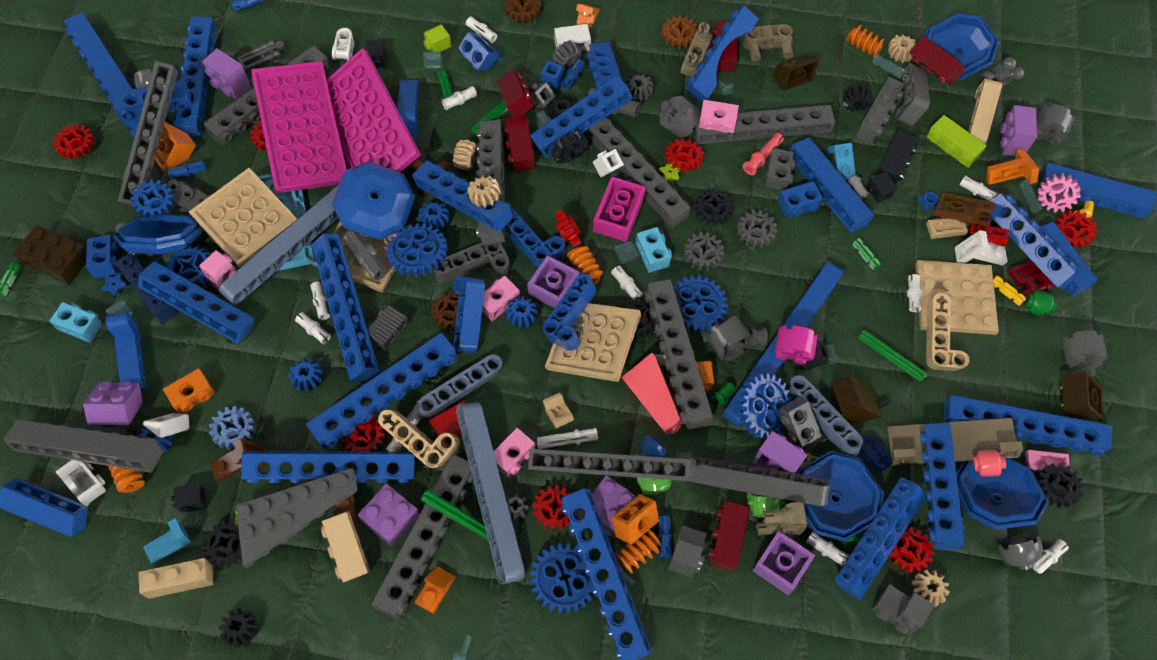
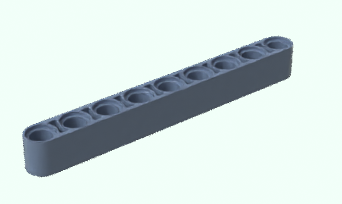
(280, 250)
(490, 493)

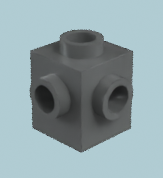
(541, 94)

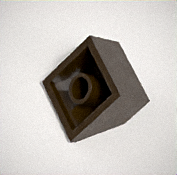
(795, 72)
(1082, 396)
(854, 400)

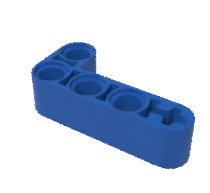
(408, 105)
(529, 237)
(568, 312)
(468, 313)
(128, 348)

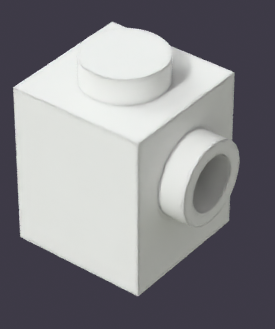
(607, 162)

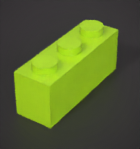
(956, 141)

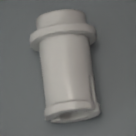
(857, 186)

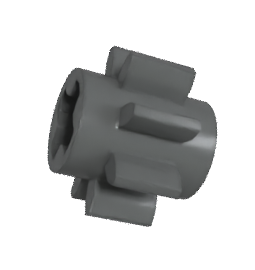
(520, 510)

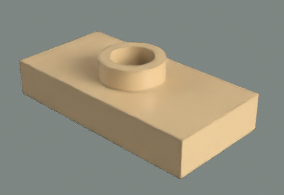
(946, 228)

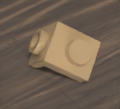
(557, 410)

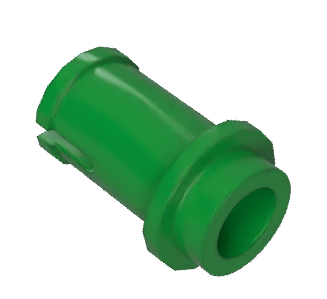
(722, 394)

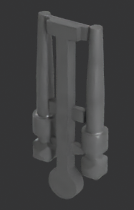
(260, 52)

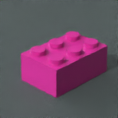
(619, 209)

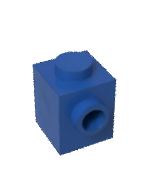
(552, 74)

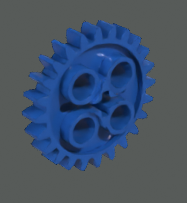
(416, 250)
(698, 303)
(761, 404)
(544, 585)

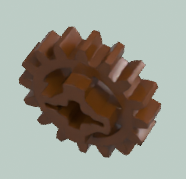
(515, 11)
(444, 315)

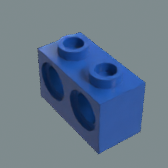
(478, 51)
(799, 197)
(102, 256)

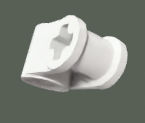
(343, 45)

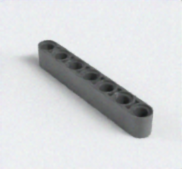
(762, 481)

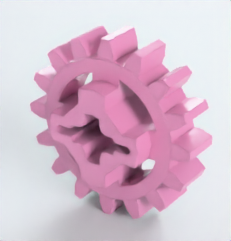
(1059, 185)

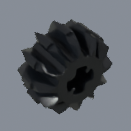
(857, 98)
(558, 107)
(229, 632)

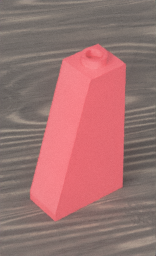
(653, 391)

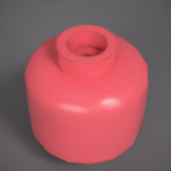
(989, 463)

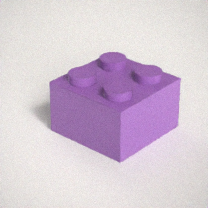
(226, 74)
(1018, 130)
(551, 281)
(113, 403)
(779, 454)
(609, 500)
(389, 515)
(783, 563)

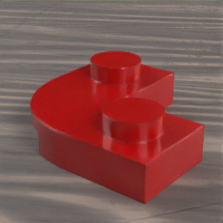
(994, 235)

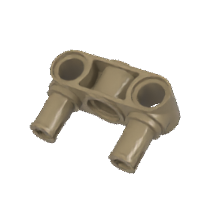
(769, 37)
(700, 44)
(789, 521)

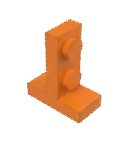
(1021, 166)

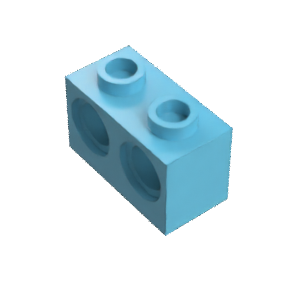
(650, 250)
(76, 323)

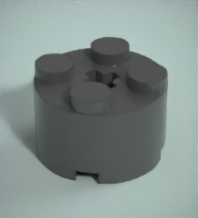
(679, 116)
(1054, 123)
(730, 339)
(1084, 350)

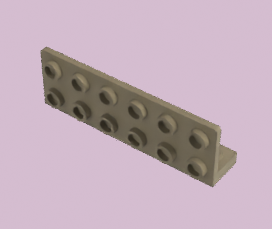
(967, 440)

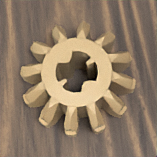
(900, 48)
(465, 155)
(484, 191)
(939, 592)

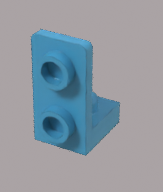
(843, 159)
(168, 543)

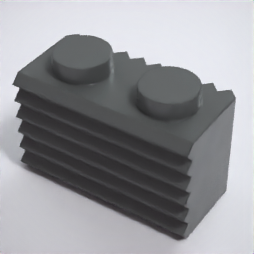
(387, 327)

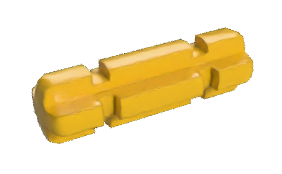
(1008, 290)

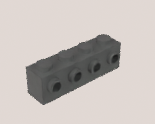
(880, 110)
(185, 196)

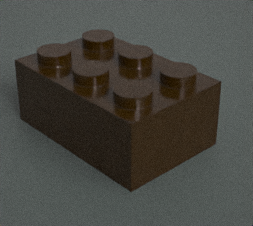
(52, 255)

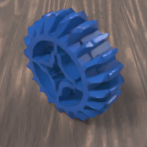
(189, 262)

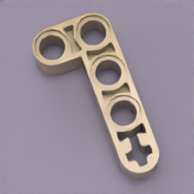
(987, 99)
(943, 332)
(415, 435)

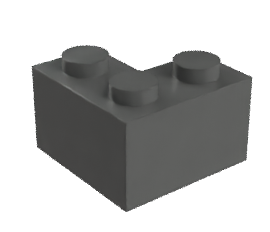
(687, 552)
(904, 612)

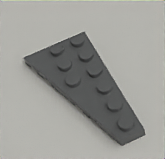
(283, 514)

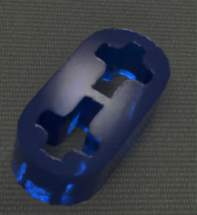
(875, 453)

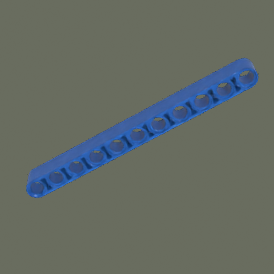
(800, 317)

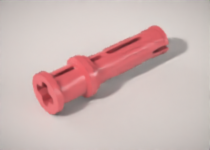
(759, 158)

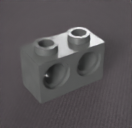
(779, 173)
(803, 421)

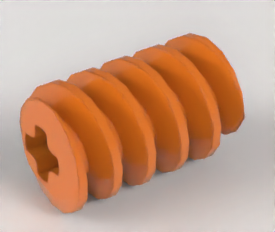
(866, 41)
(584, 263)
(126, 479)
(638, 551)

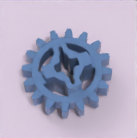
(231, 419)

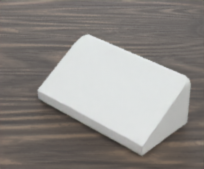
(168, 424)

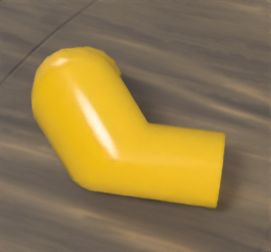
(1088, 207)

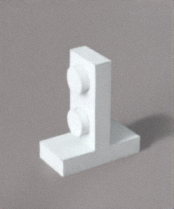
(979, 248)

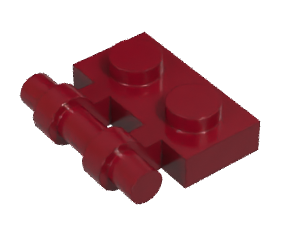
(1026, 274)

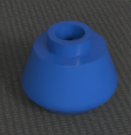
(652, 447)

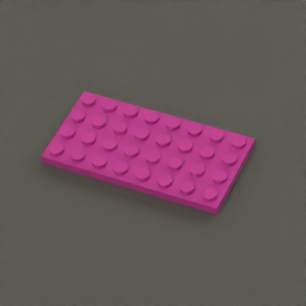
(368, 118)
(299, 126)

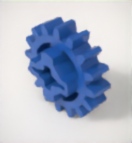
(152, 199)

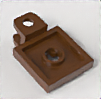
(964, 209)

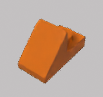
(587, 14)
(435, 589)

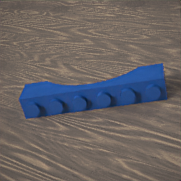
(704, 80)

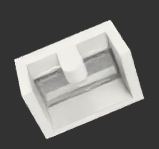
(81, 481)

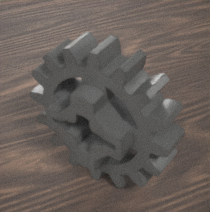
(757, 229)
(694, 251)

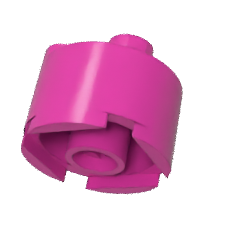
(796, 344)

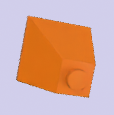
(173, 147)

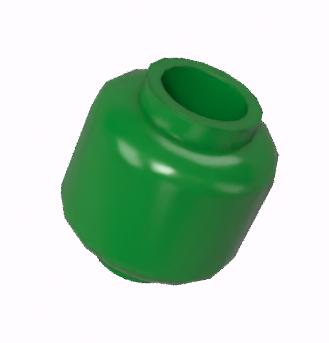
(1040, 303)

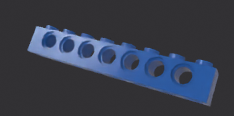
(199, 46)
(345, 308)
(371, 391)
(1098, 434)
(252, 474)
(624, 603)

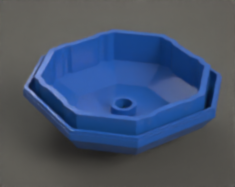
(965, 35)
(371, 216)
(158, 235)
(856, 491)
(1001, 500)

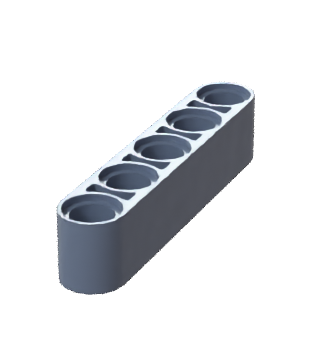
(453, 392)
(827, 424)

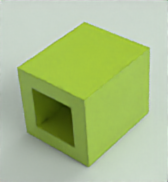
(437, 39)

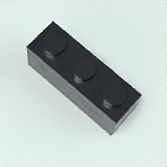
(898, 156)

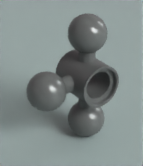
(1004, 72)

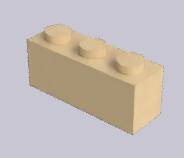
(345, 547)
(175, 578)

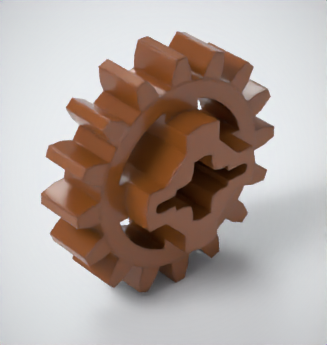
(679, 31)

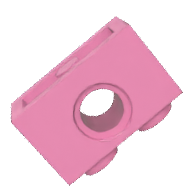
(718, 116)
(218, 268)
(506, 290)
(517, 442)

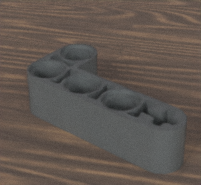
(915, 94)
(471, 264)

